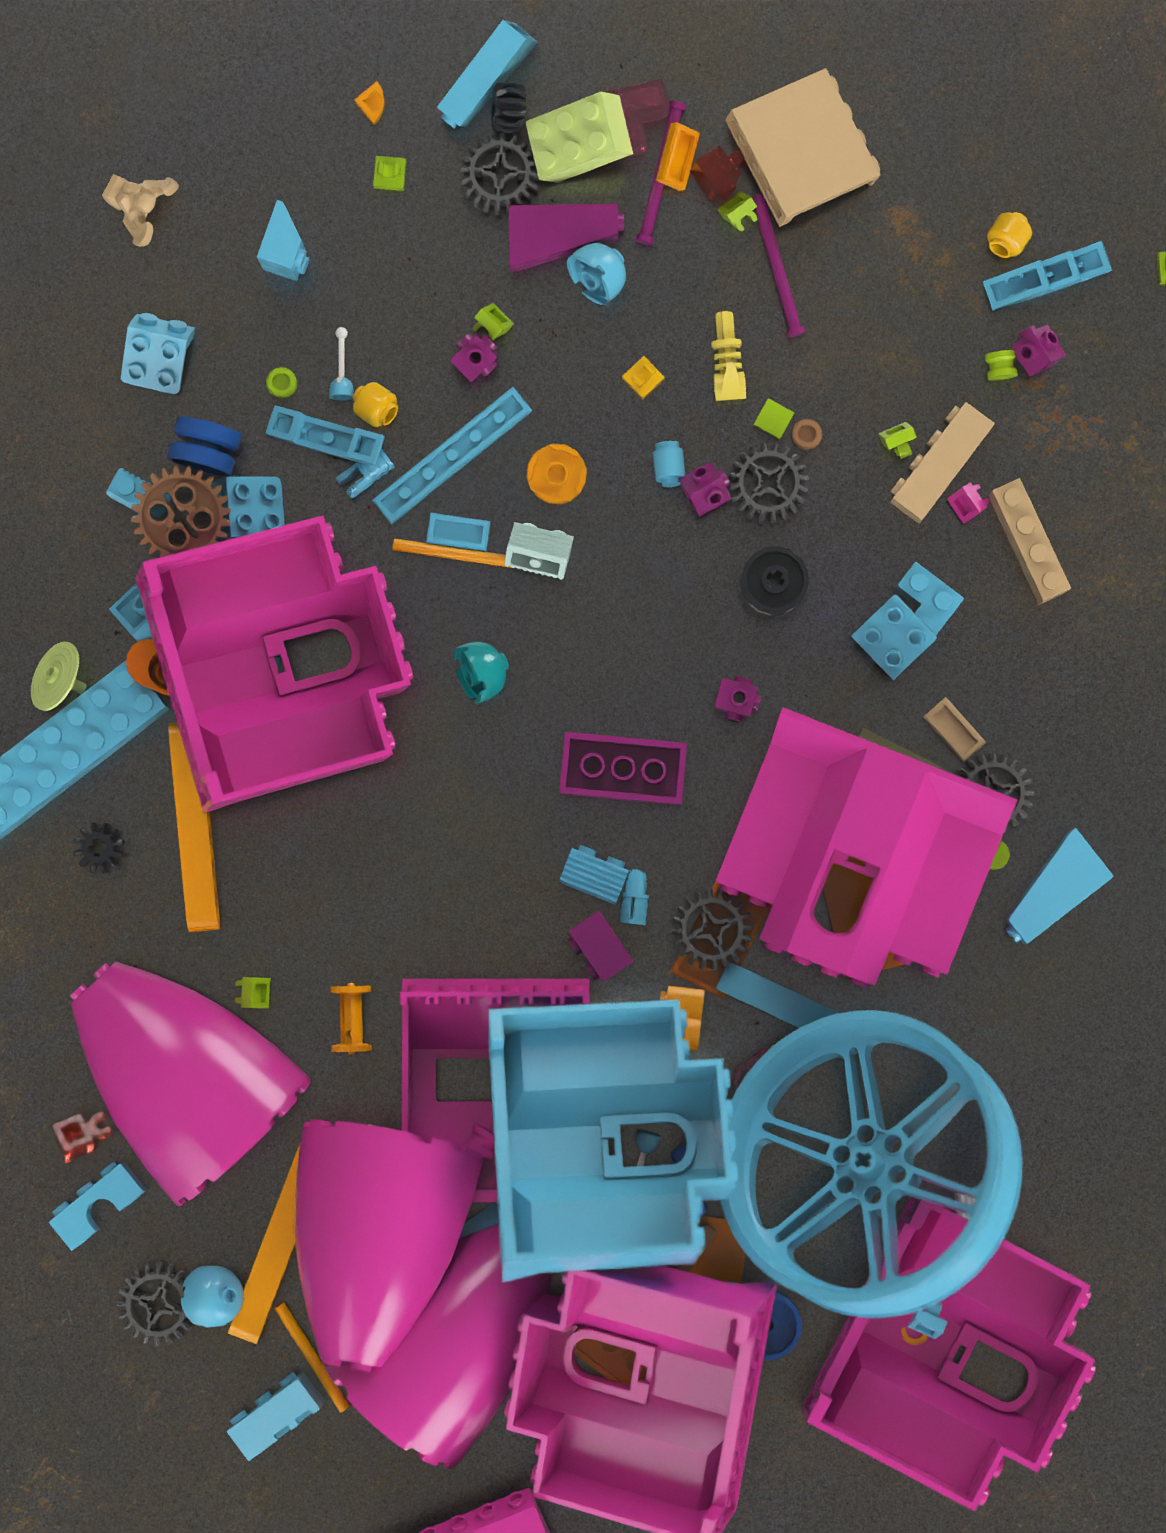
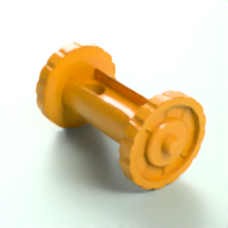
(351, 1019)

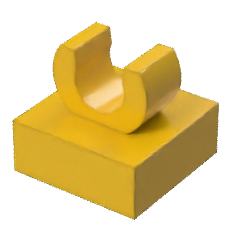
(643, 377)

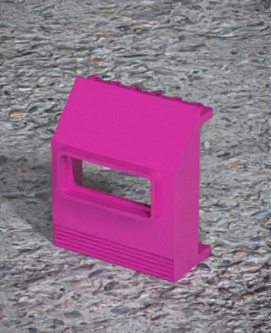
(452, 1022)

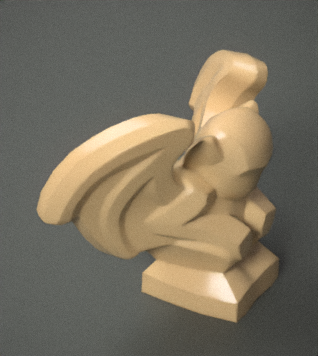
(137, 202)

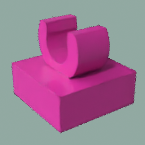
(968, 502)

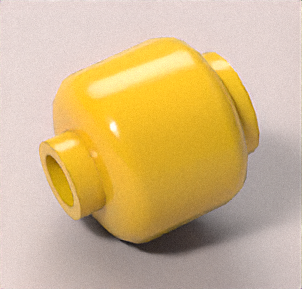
(1009, 234)
(375, 404)

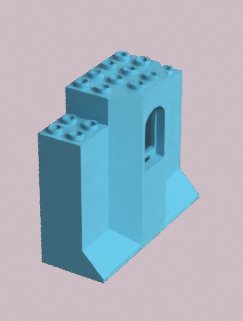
(558, 1096)

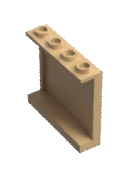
(802, 145)

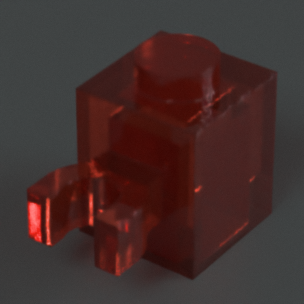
(718, 172)
(76, 1137)

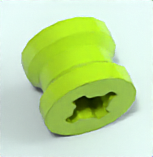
(1001, 365)

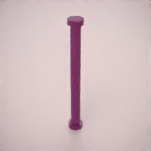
(644, 237)
(777, 267)

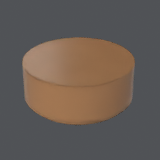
(806, 434)

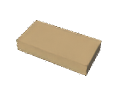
(954, 730)

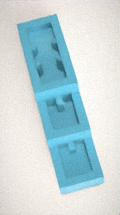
(1047, 276)

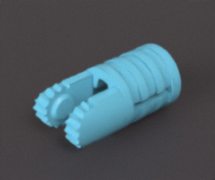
(370, 474)
(634, 899)

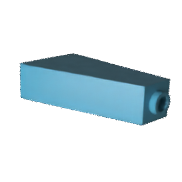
(490, 66)
(1059, 886)

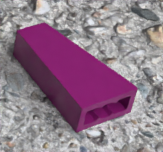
(557, 231)

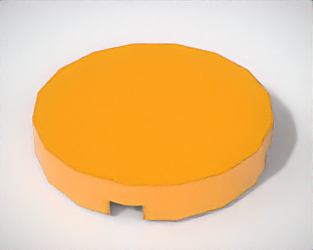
(556, 474)

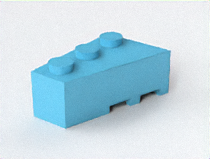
(275, 1414)

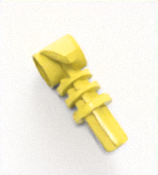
(728, 383)

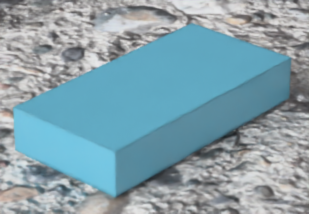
(458, 532)

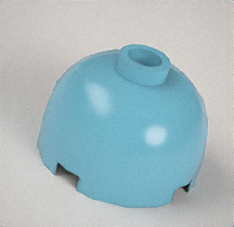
(599, 270)
(212, 1296)

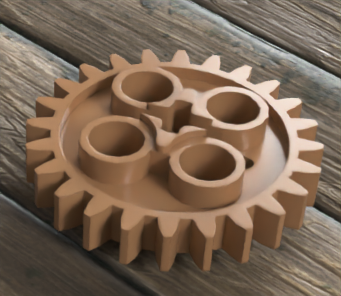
(204, 499)

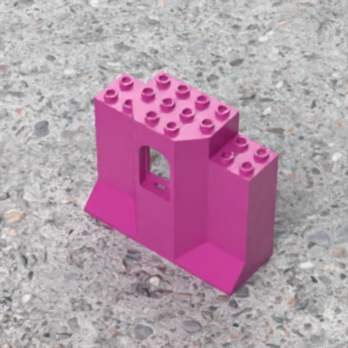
(216, 630)
(914, 825)
(908, 1399)
(666, 1446)

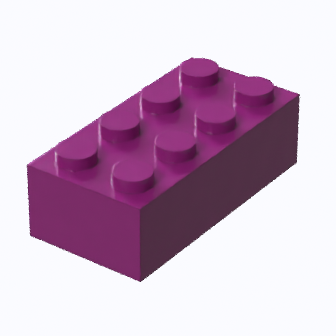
(623, 768)

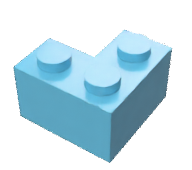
(932, 596)

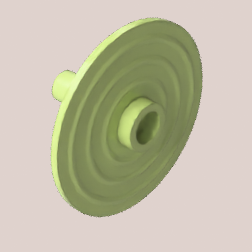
(56, 676)

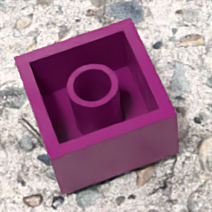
(600, 947)

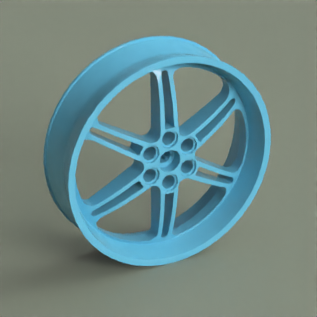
(996, 1196)

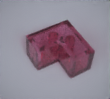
(640, 105)

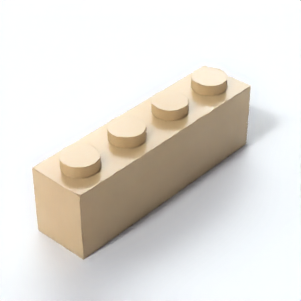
(942, 462)
(1029, 541)

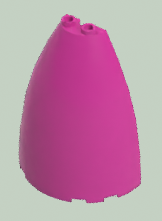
(180, 1075)
(375, 1232)
(454, 1361)

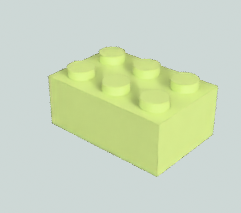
(579, 137)

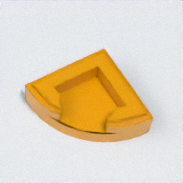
(371, 102)

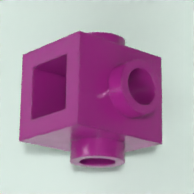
(1038, 349)
(471, 366)
(705, 488)
(726, 703)

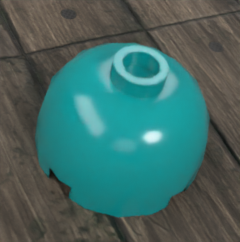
(481, 670)

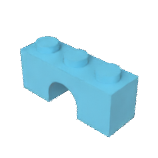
(74, 1220)

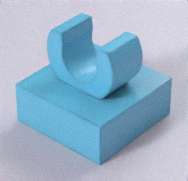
(928, 1321)

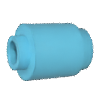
(668, 463)

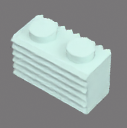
(538, 550)

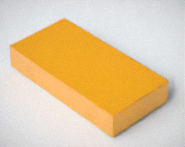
(677, 156)

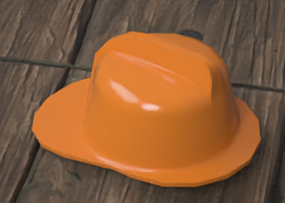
(145, 667)

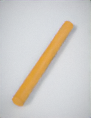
(449, 552)
(311, 1356)

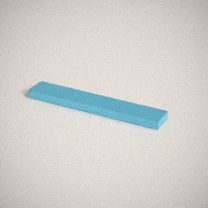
(452, 455)

